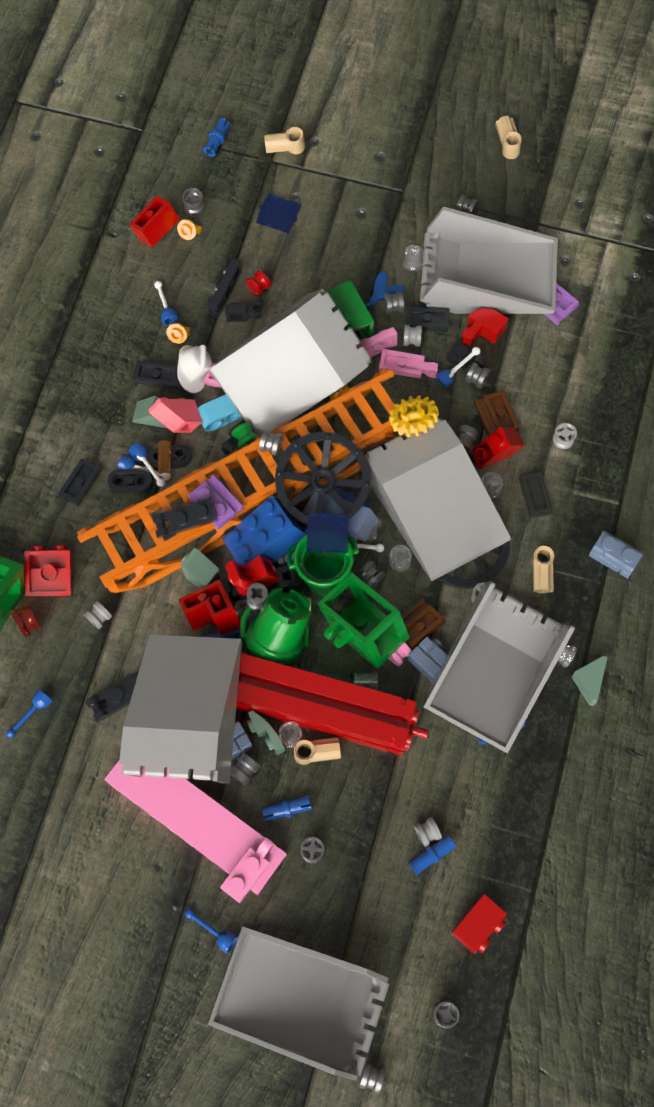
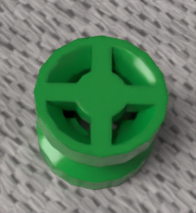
(244, 434)

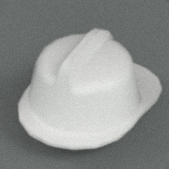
(192, 367)

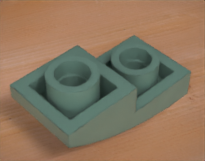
(262, 728)

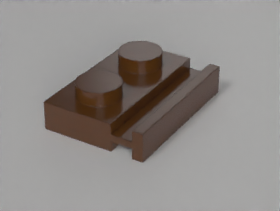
(495, 412)
(421, 622)

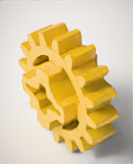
(414, 416)

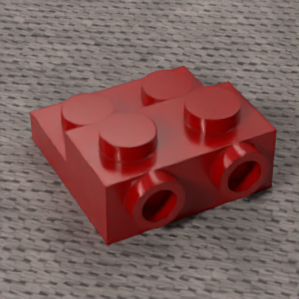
(48, 571)

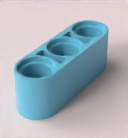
(218, 413)

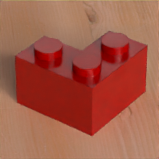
(209, 606)

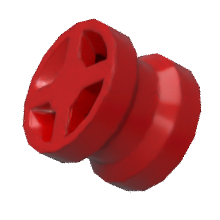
(258, 283)

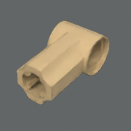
(509, 137)
(289, 141)
(543, 570)
(320, 750)

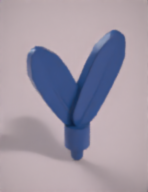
(379, 289)

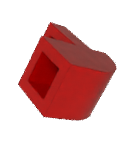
(485, 323)
(256, 571)

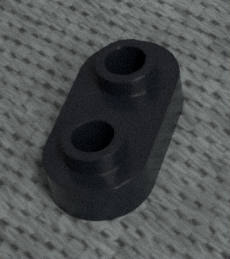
(176, 462)
(130, 481)

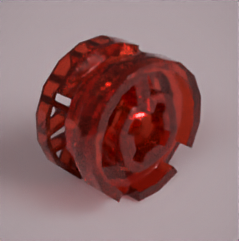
(25, 619)

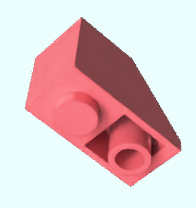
(176, 414)

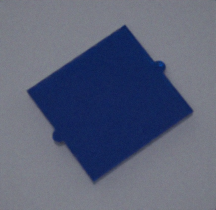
(278, 213)
(327, 533)

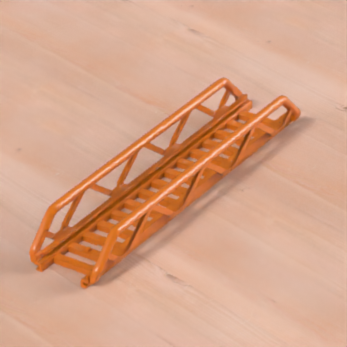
(181, 489)

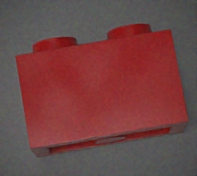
(154, 221)
(479, 925)

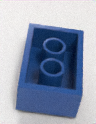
(264, 532)

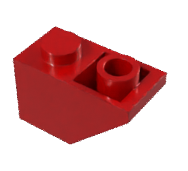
(497, 447)

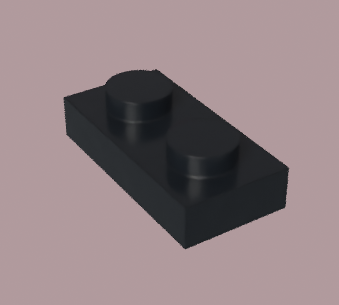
(430, 318)
(79, 482)

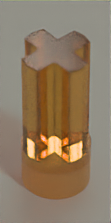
(164, 456)

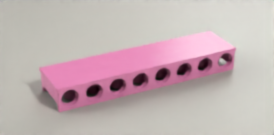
(196, 819)

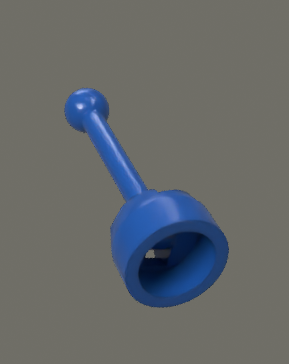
(41, 701)
(225, 939)

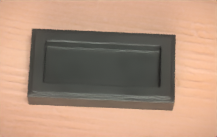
(535, 494)

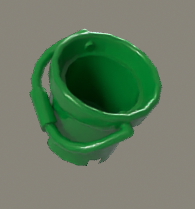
(321, 569)
(279, 628)

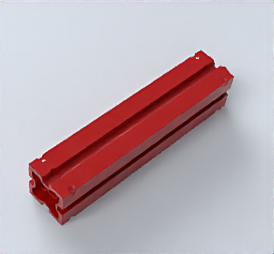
(327, 705)

